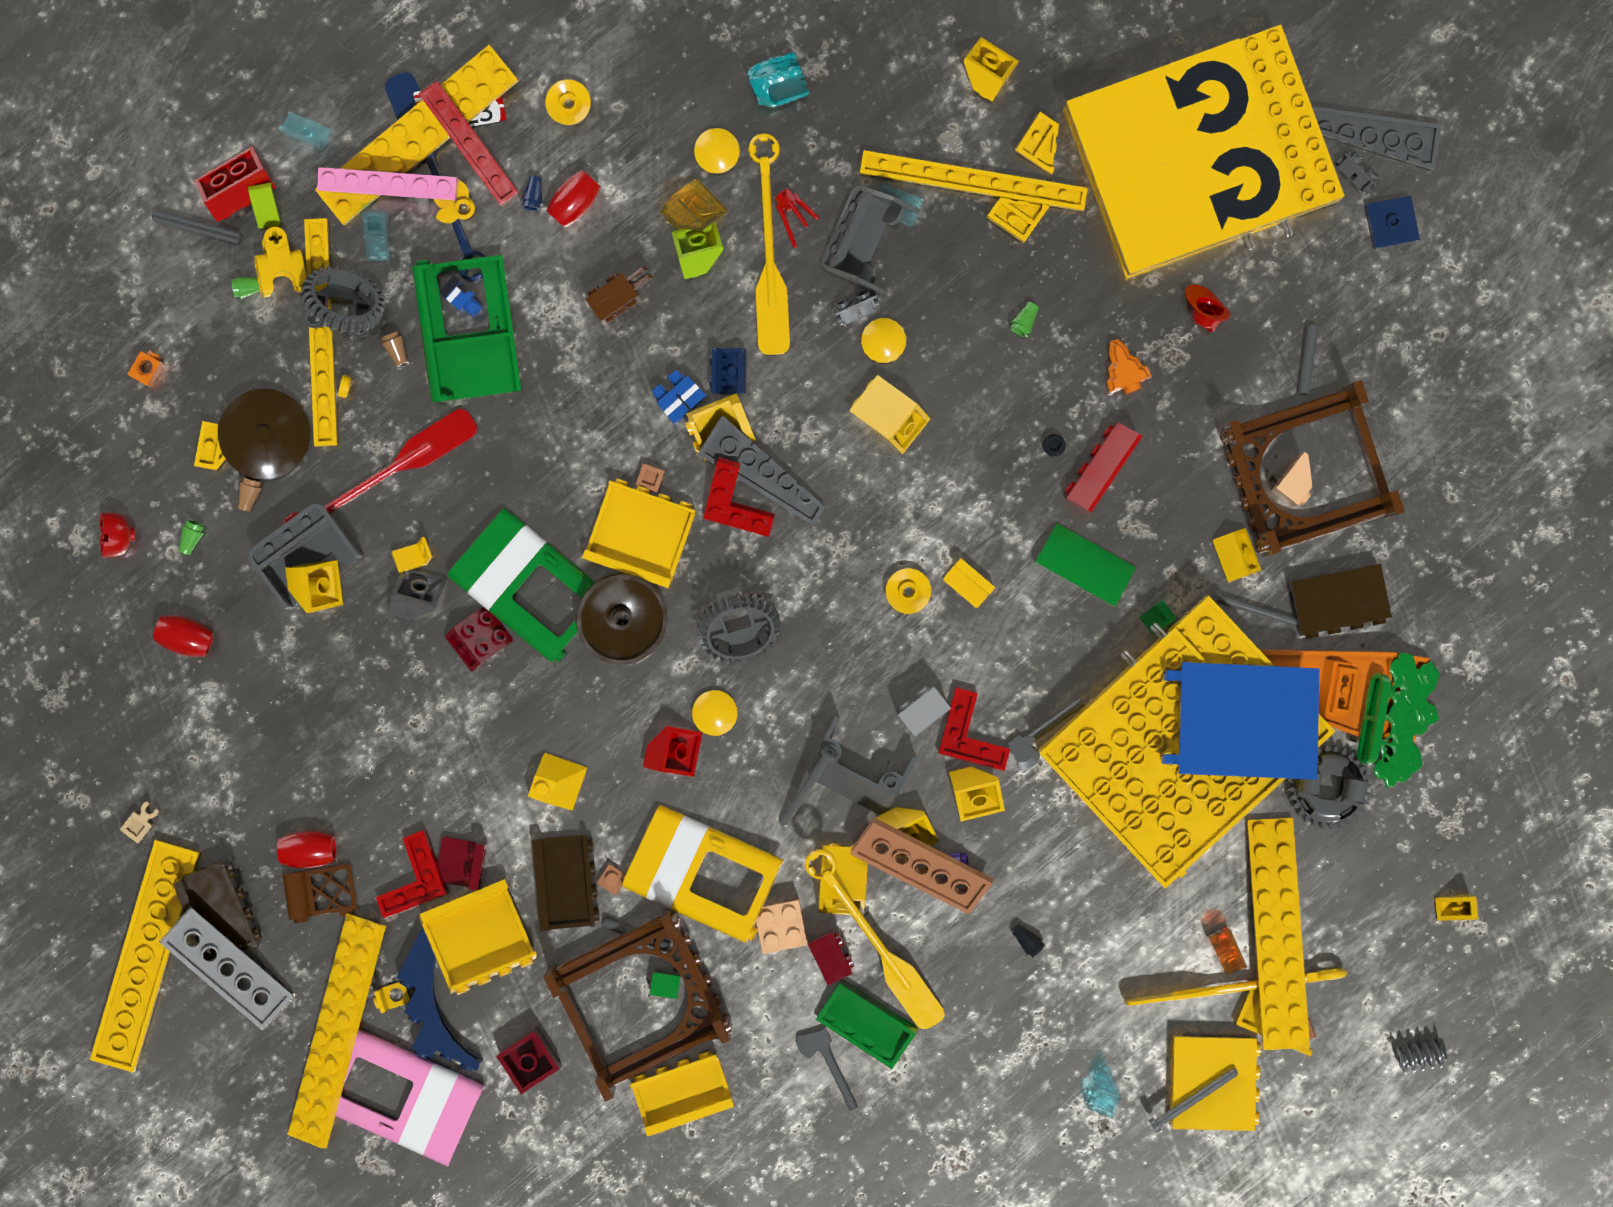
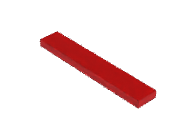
(468, 142)

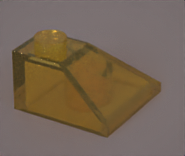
(693, 207)

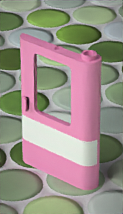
(435, 1107)

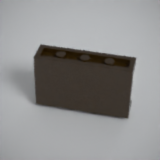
(1340, 601)
(565, 882)
(220, 901)

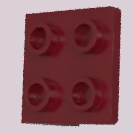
(478, 638)
(462, 862)

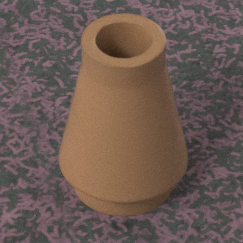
(394, 346)
(248, 492)

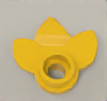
(450, 208)

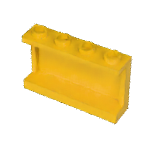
(682, 1093)

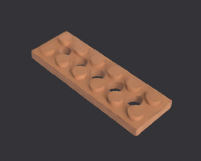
(925, 878)

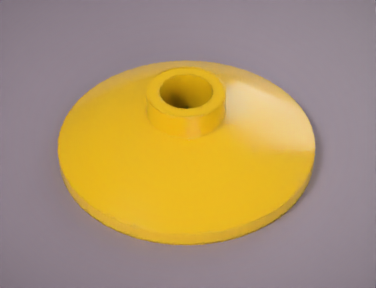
(564, 91)
(920, 587)

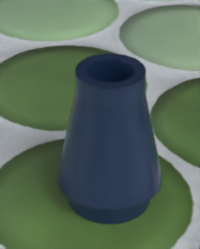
(532, 195)

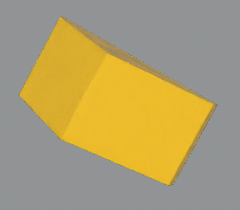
(1456, 907)

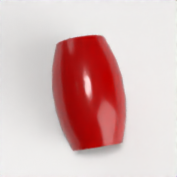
(573, 198)
(183, 636)
(306, 849)

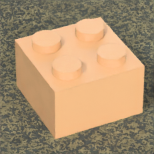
(781, 926)

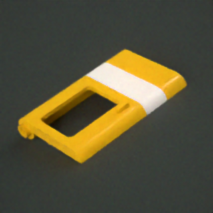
(671, 859)

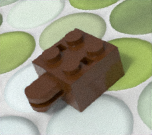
(616, 295)

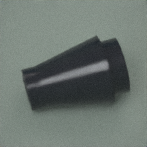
(1029, 941)

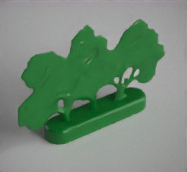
(1408, 717)

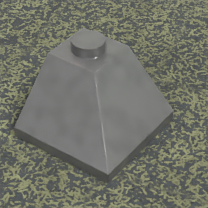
(416, 593)

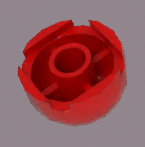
(114, 534)

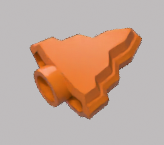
(1125, 370)

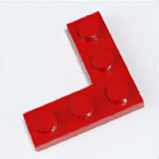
(724, 511)
(955, 740)
(428, 876)

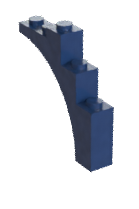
(434, 1035)

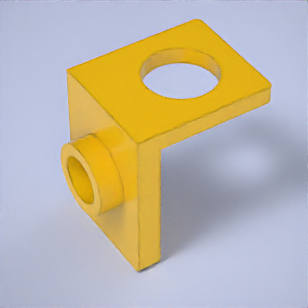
(412, 556)
(383, 1000)

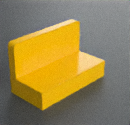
(1236, 555)
(968, 583)

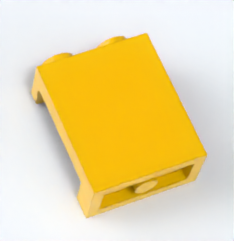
(705, 418)

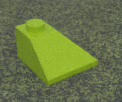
(697, 249)

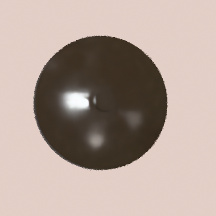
(264, 434)
(621, 618)

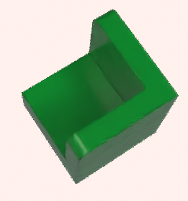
(1158, 614)
(665, 985)

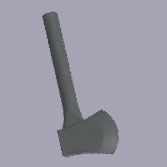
(1021, 746)
(820, 1041)

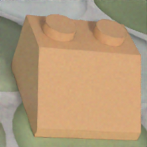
(1295, 482)

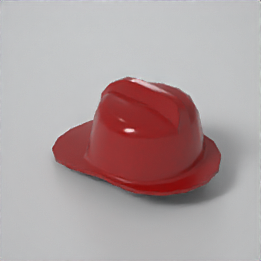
(1207, 308)

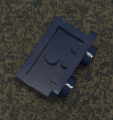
(728, 371)

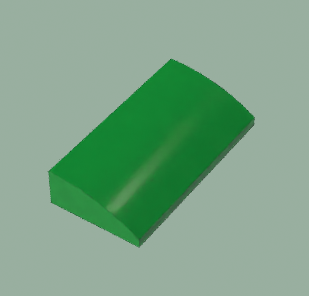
(1085, 565)
(867, 1023)

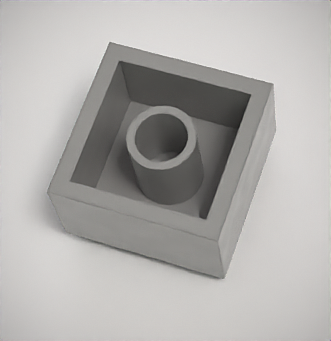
(923, 711)

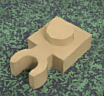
(138, 824)

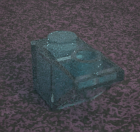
(376, 236)
(1104, 1095)

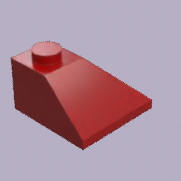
(674, 751)

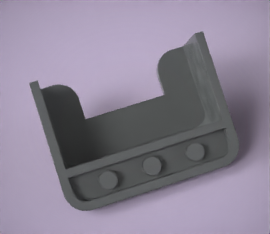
(300, 540)

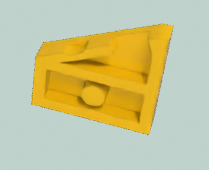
(1039, 142)
(1017, 217)

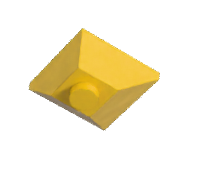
(988, 68)
(315, 585)
(557, 782)
(976, 793)
(912, 823)

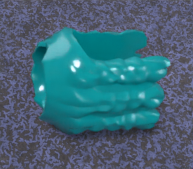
(778, 80)

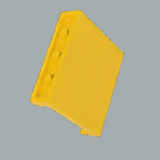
(640, 533)
(477, 937)
(1201, 1061)

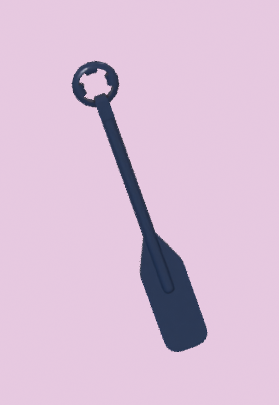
(401, 96)

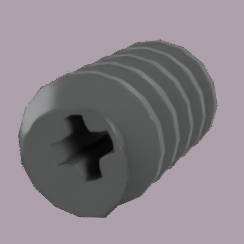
(1421, 1055)

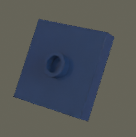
(1392, 222)

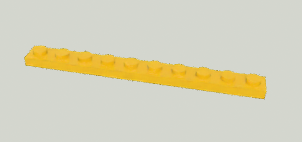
(973, 180)
(321, 342)

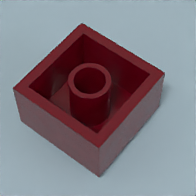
(830, 956)
(528, 1061)

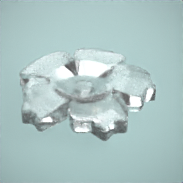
(950, 142)

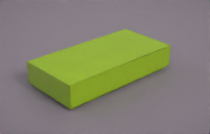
(264, 205)

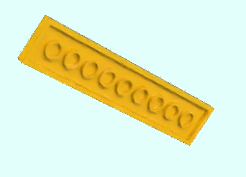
(420, 133)
(1278, 934)
(142, 959)
(336, 1030)

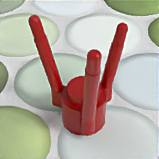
(788, 201)

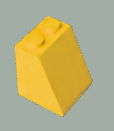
(890, 414)
(852, 877)

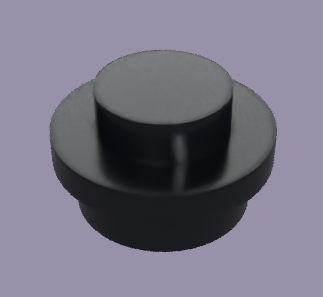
(1054, 445)

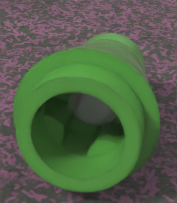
(244, 286)
(1024, 321)
(190, 536)

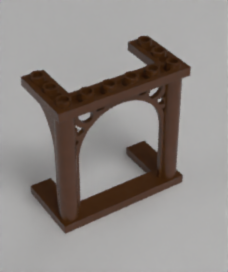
(1238, 434)
(713, 1026)

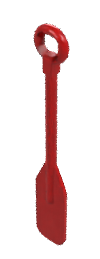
(417, 452)

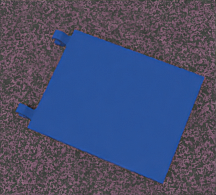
(1247, 721)

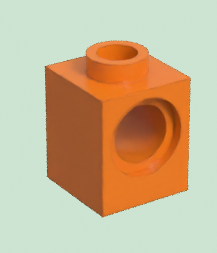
(146, 378)

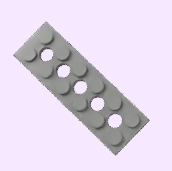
(226, 952)

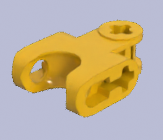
(278, 262)

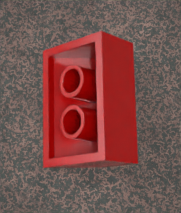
(226, 186)

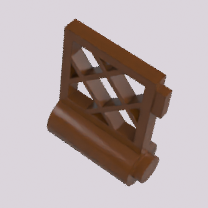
(300, 893)

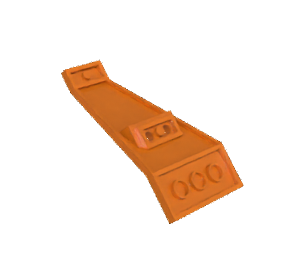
(1357, 671)

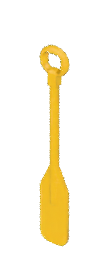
(771, 289)
(898, 973)
(1329, 974)

